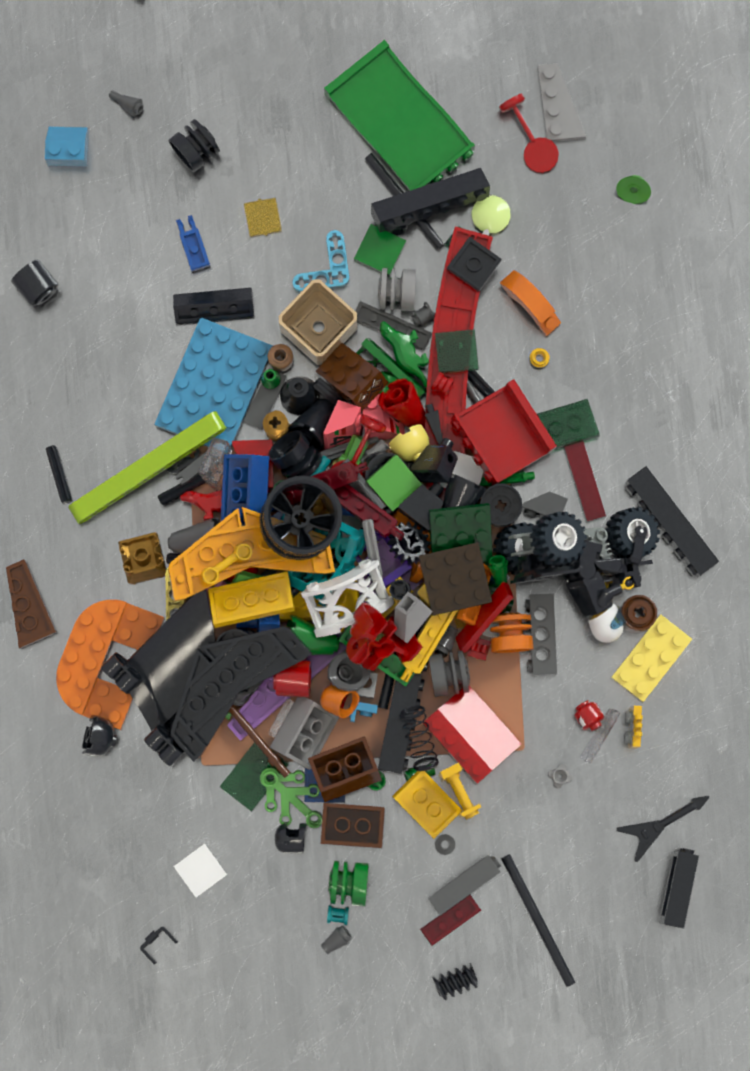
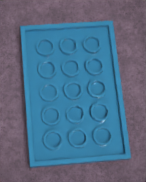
(214, 375)

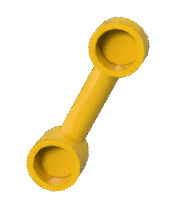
(241, 551)

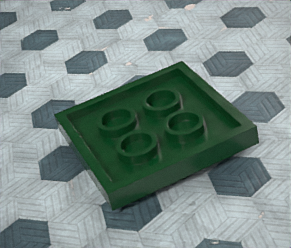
(461, 527)

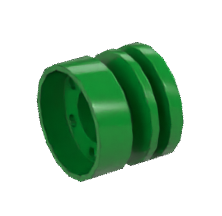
(349, 883)

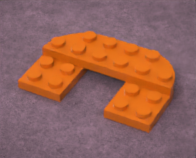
(86, 653)

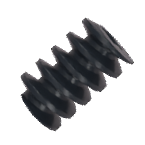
(456, 981)

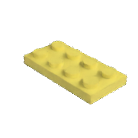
(651, 658)

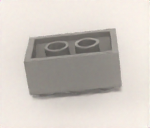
(304, 731)

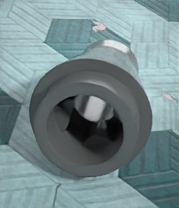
(446, 642)
(337, 939)

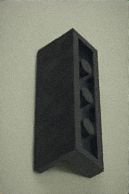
(213, 305)

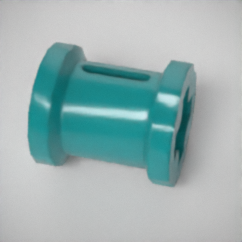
(337, 915)

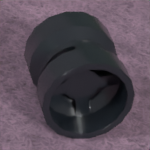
(399, 589)

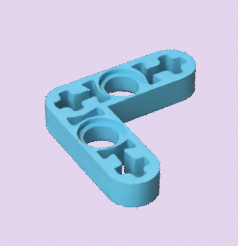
(335, 269)

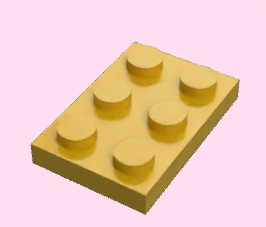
(427, 803)

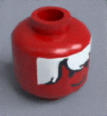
(589, 716)

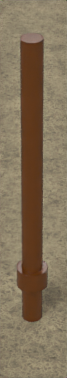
(273, 759)

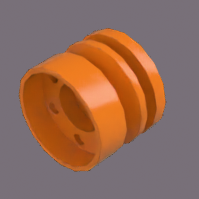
(511, 633)

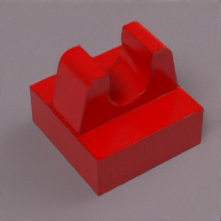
(479, 649)

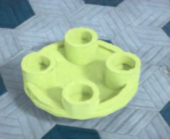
(491, 214)

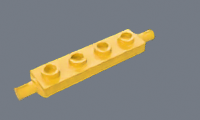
(429, 638)

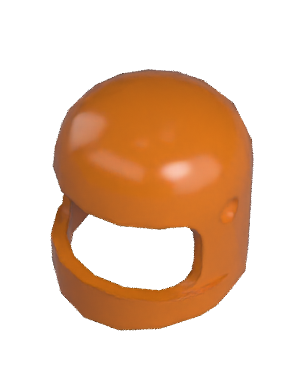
(332, 698)

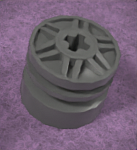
(449, 673)

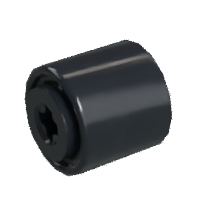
(35, 283)

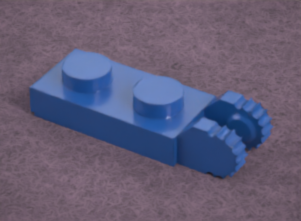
(193, 246)

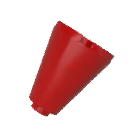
(403, 403)

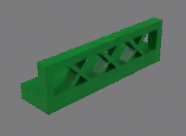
(389, 363)

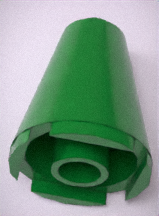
(305, 631)

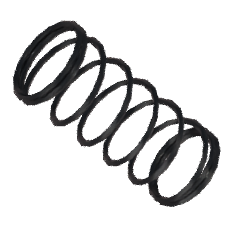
(419, 713)

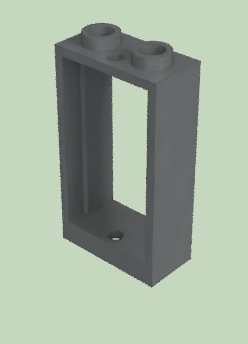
(465, 884)

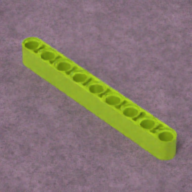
(147, 467)

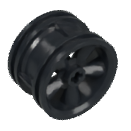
(311, 490)

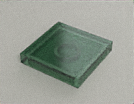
(456, 351)

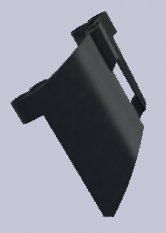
(160, 670)

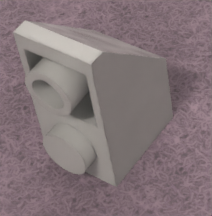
(410, 616)

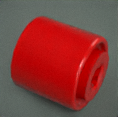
(294, 680)

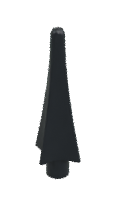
(434, 422)

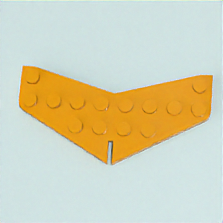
(219, 543)

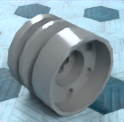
(397, 289)

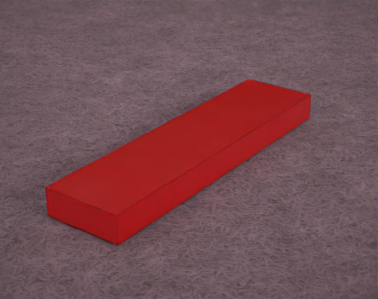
(486, 616)

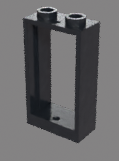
(679, 888)

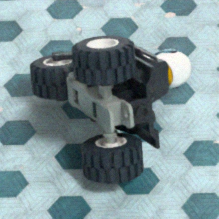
(579, 554)

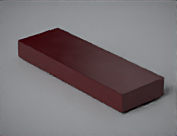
(450, 920)

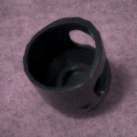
(290, 840)

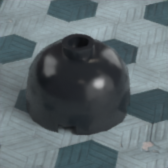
(98, 737)

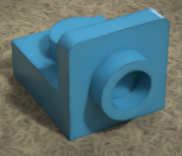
(365, 710)

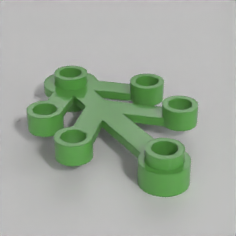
(289, 794)

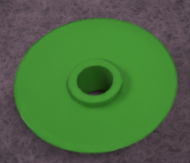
(633, 189)

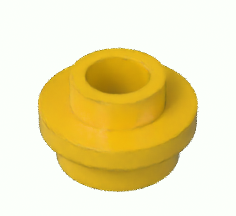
(539, 351)

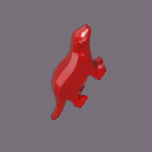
(206, 502)

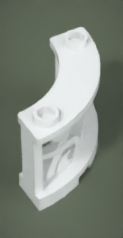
(332, 623)

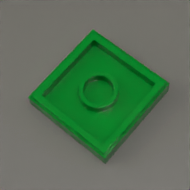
(379, 250)

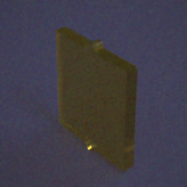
(262, 217)

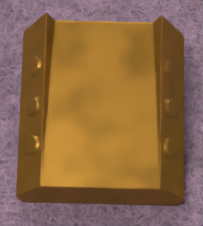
(142, 558)

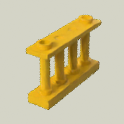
(451, 776)

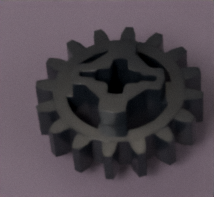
(412, 543)

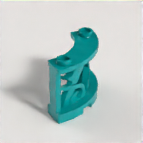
(352, 546)

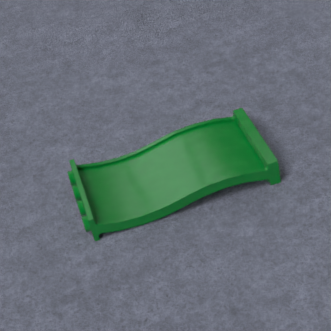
(399, 118)

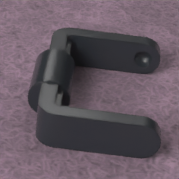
(151, 938)

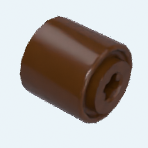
(639, 624)

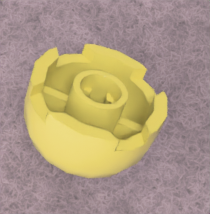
(410, 444)

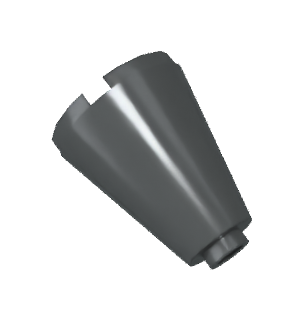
(183, 539)

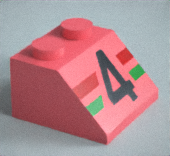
(342, 425)
(393, 428)

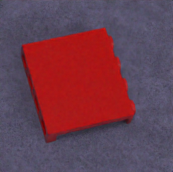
(503, 433)

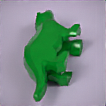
(405, 351)

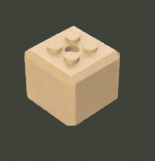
(316, 305)

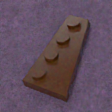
(29, 610)

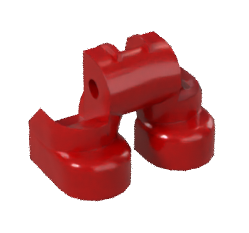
(363, 647)

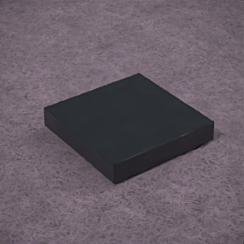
(474, 264)

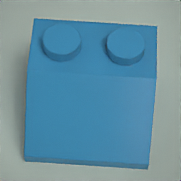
(66, 146)

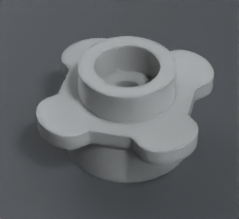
(554, 774)

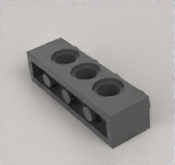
(545, 603)

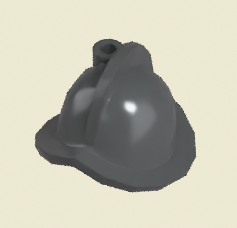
(346, 674)

